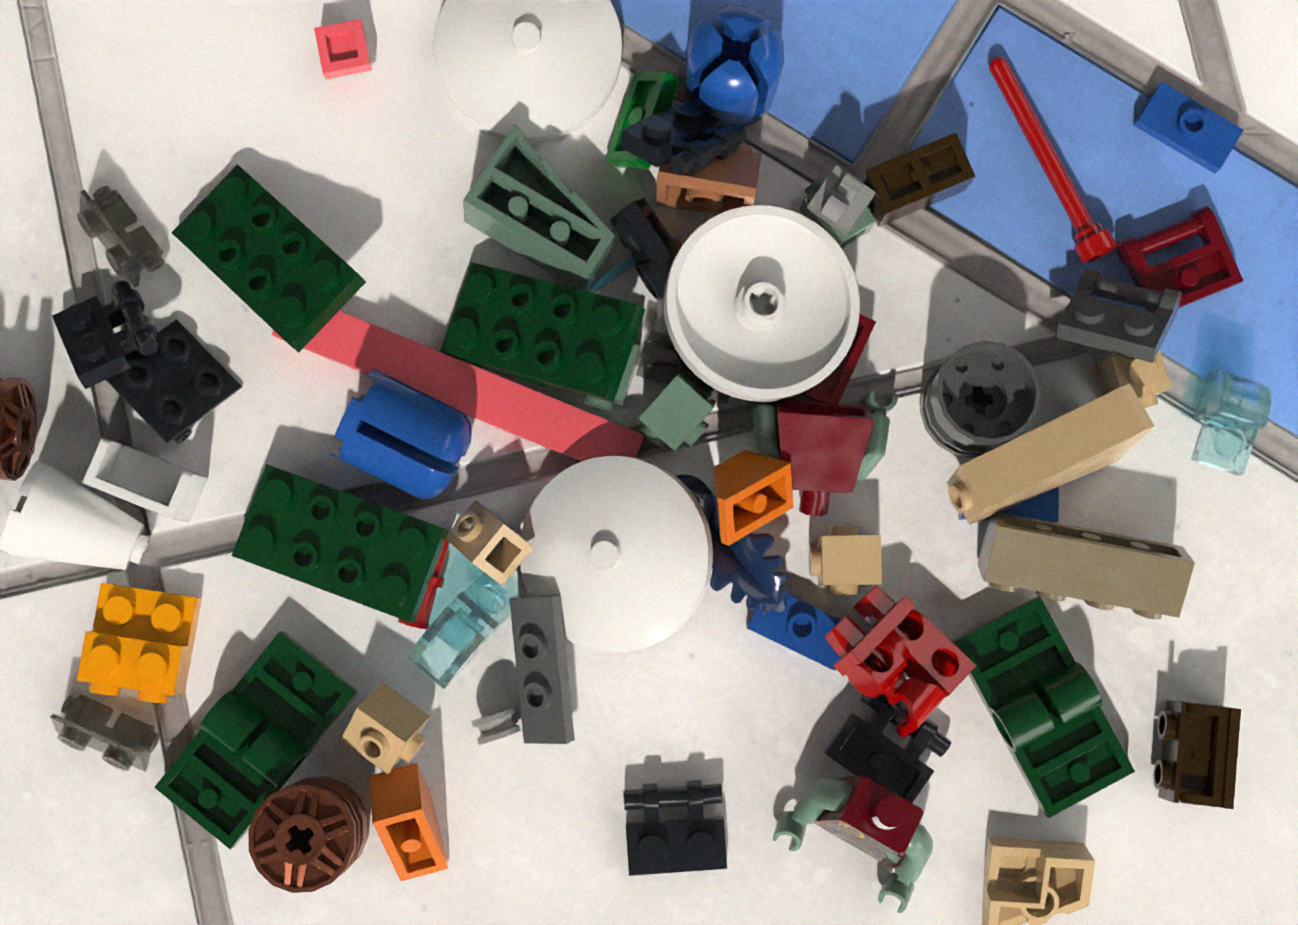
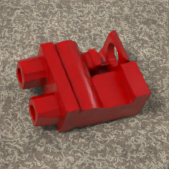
(896, 644)

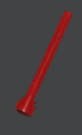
(1090, 237)

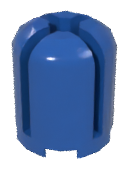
(733, 65)
(403, 437)

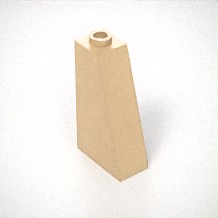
(1050, 455)

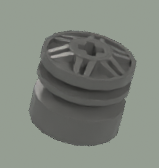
(994, 378)

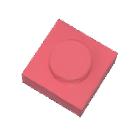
(343, 49)

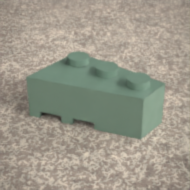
(537, 215)

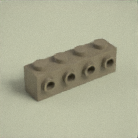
(1085, 565)

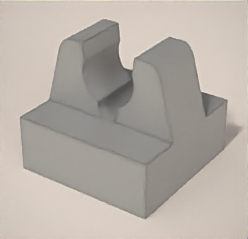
(841, 200)

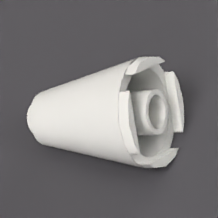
(70, 524)

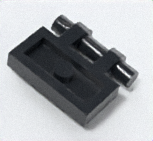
(683, 137)
(91, 339)
(869, 753)
(675, 844)

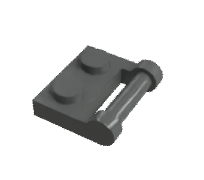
(1116, 326)

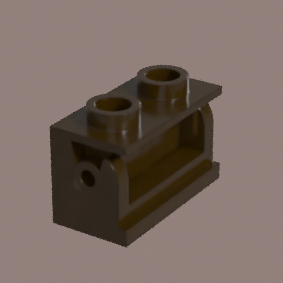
(918, 179)
(1198, 754)

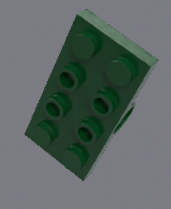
(268, 258)
(543, 331)
(340, 543)
(1044, 707)
(255, 738)

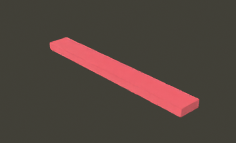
(473, 390)

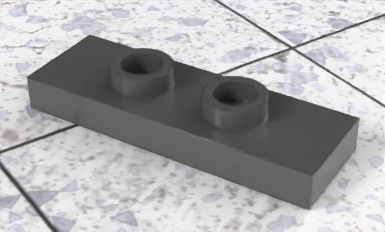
(542, 669)

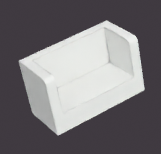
(145, 480)

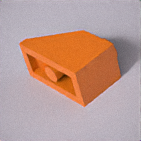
(750, 493)
(407, 822)

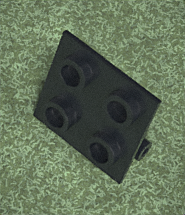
(174, 383)

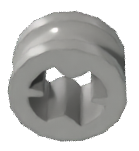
(496, 726)

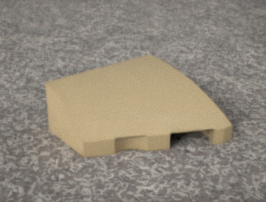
(1034, 880)

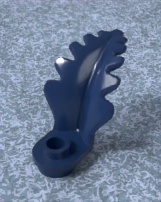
(742, 561)

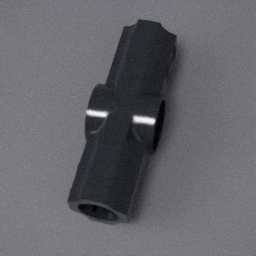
(647, 243)

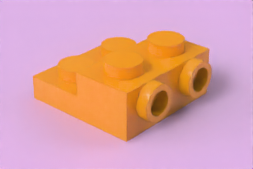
(139, 642)

